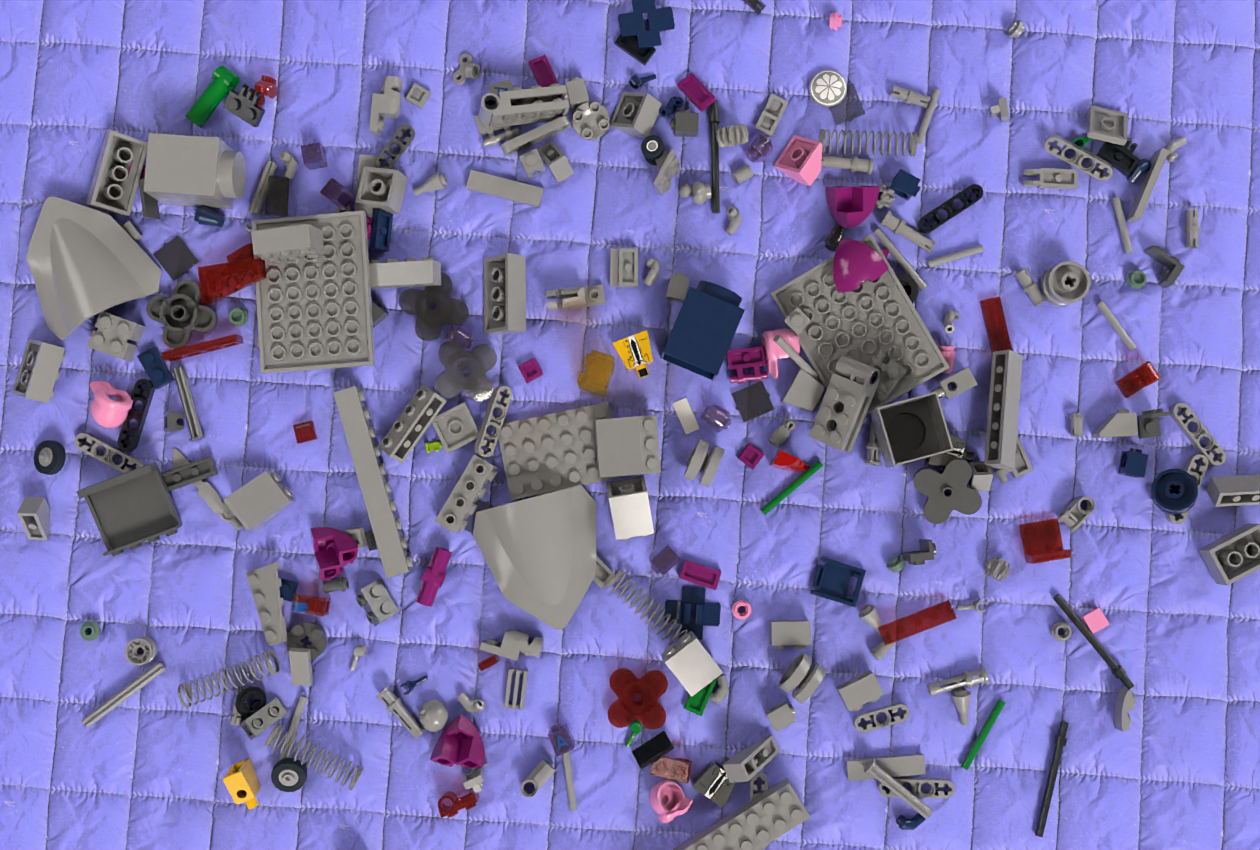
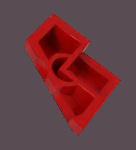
(788, 462)

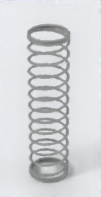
(912, 150)
(618, 575)
(189, 696)
(273, 735)

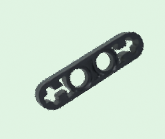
(951, 210)
(140, 416)

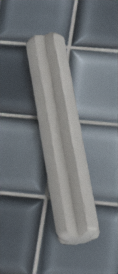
(262, 188)

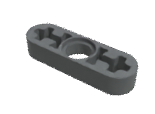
(407, 141)

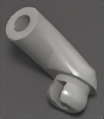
(1172, 146)
(290, 162)
(734, 219)
(654, 271)
(949, 317)
(722, 691)
(471, 705)

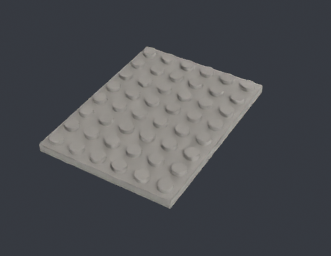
(319, 307)
(861, 325)

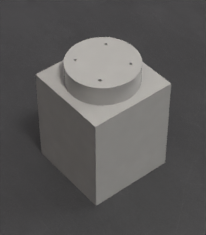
(193, 171)
(927, 426)

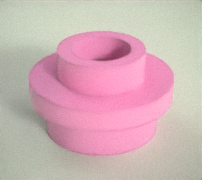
(835, 21)
(745, 614)

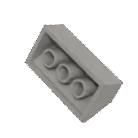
(110, 186)
(504, 294)

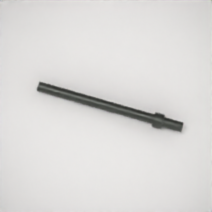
(714, 120)
(1117, 670)
(1060, 741)

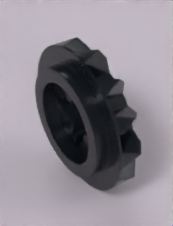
(256, 693)

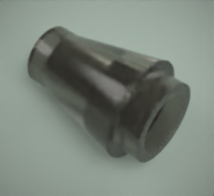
(834, 237)

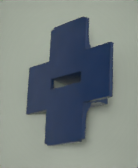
(658, 20)
(705, 612)

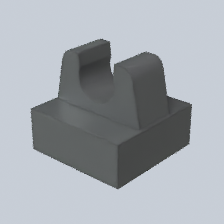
(170, 421)

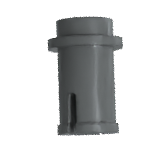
(336, 585)

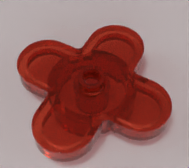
(648, 709)

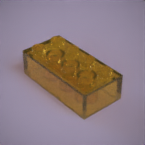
(597, 374)

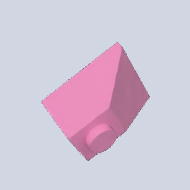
(801, 160)

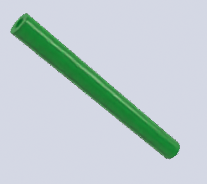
(791, 487)
(983, 734)

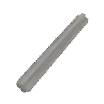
(123, 694)

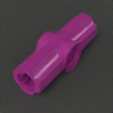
(434, 576)

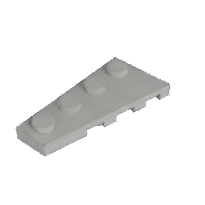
(266, 595)

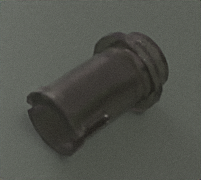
(756, 5)

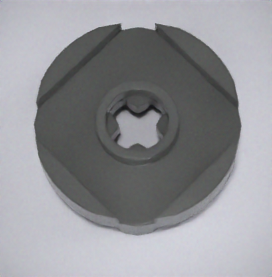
(315, 635)

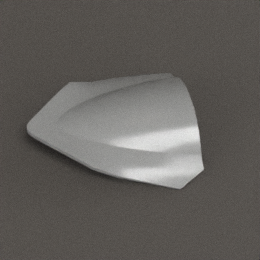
(85, 265)
(542, 551)

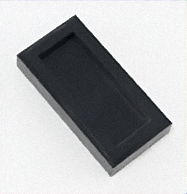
(630, 46)
(652, 749)

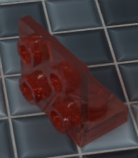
(1042, 541)

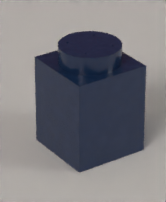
(704, 329)

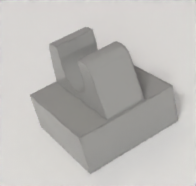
(1000, 110)
(474, 779)

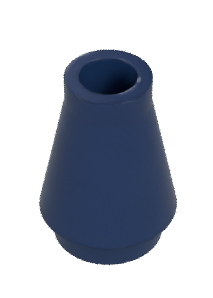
(208, 217)

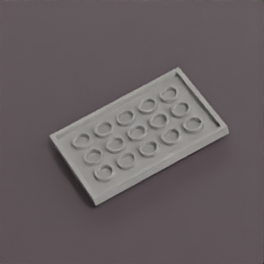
(552, 451)

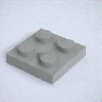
(1107, 125)
(456, 428)

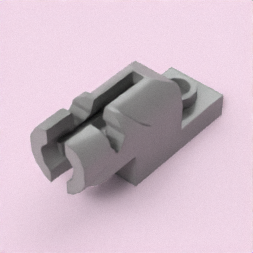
(385, 104)
(576, 297)
(513, 644)

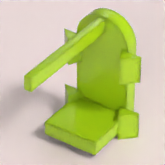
(433, 446)

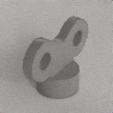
(466, 70)

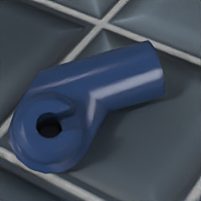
(671, 106)
(1142, 167)
(910, 824)

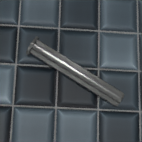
(187, 404)

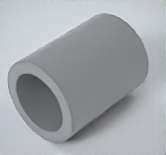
(742, 174)

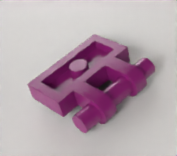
(747, 358)

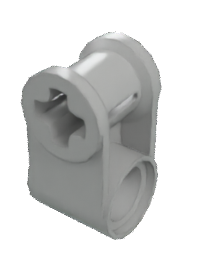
(1073, 515)

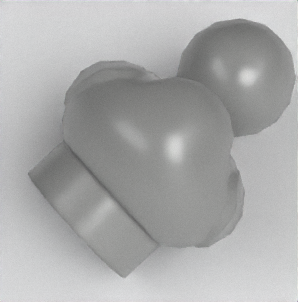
(700, 192)

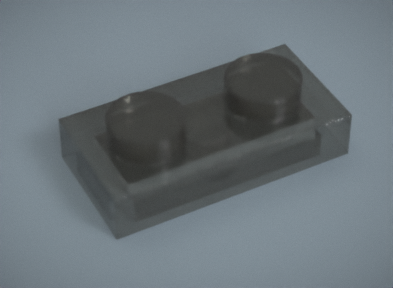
(277, 196)

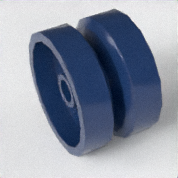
(1174, 480)

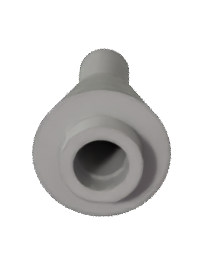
(435, 182)
(870, 616)
(961, 699)

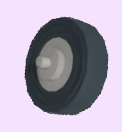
(49, 457)
(289, 775)

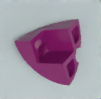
(851, 203)
(856, 264)
(332, 551)
(459, 745)

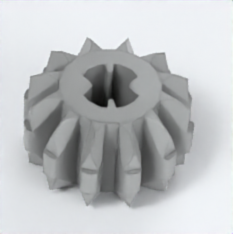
(732, 135)

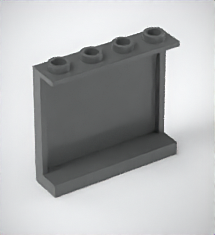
(132, 508)

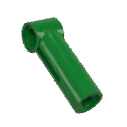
(222, 82)

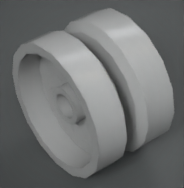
(1065, 283)
(704, 463)
(802, 677)

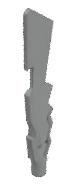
(208, 493)

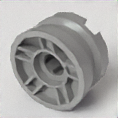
(133, 647)

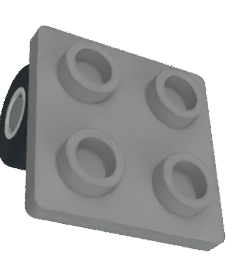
(668, 163)

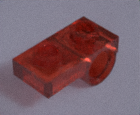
(1137, 379)
(673, 769)
(467, 802)

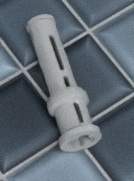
(853, 164)
(899, 227)
(873, 447)
(966, 676)
(394, 704)

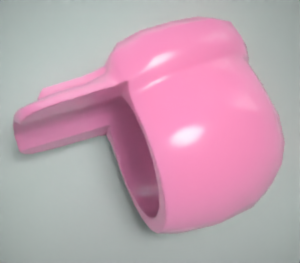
(773, 351)
(105, 410)
(668, 800)

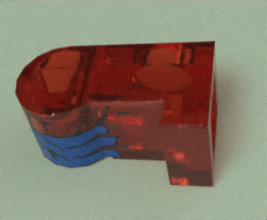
(311, 604)

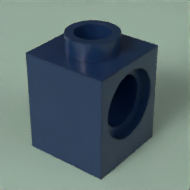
(905, 185)
(1133, 463)

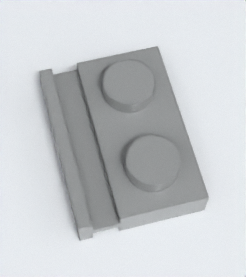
(624, 267)

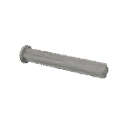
(898, 789)

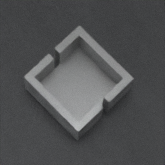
(113, 336)

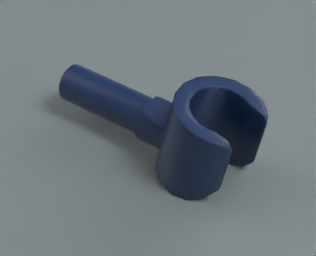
(636, 82)
(411, 685)

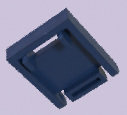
(834, 581)

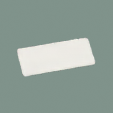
(686, 415)

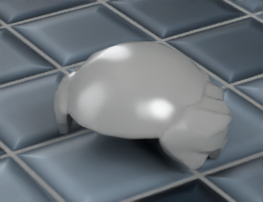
(433, 715)

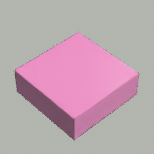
(1095, 620)

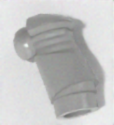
(782, 432)

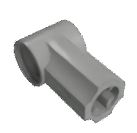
(538, 777)

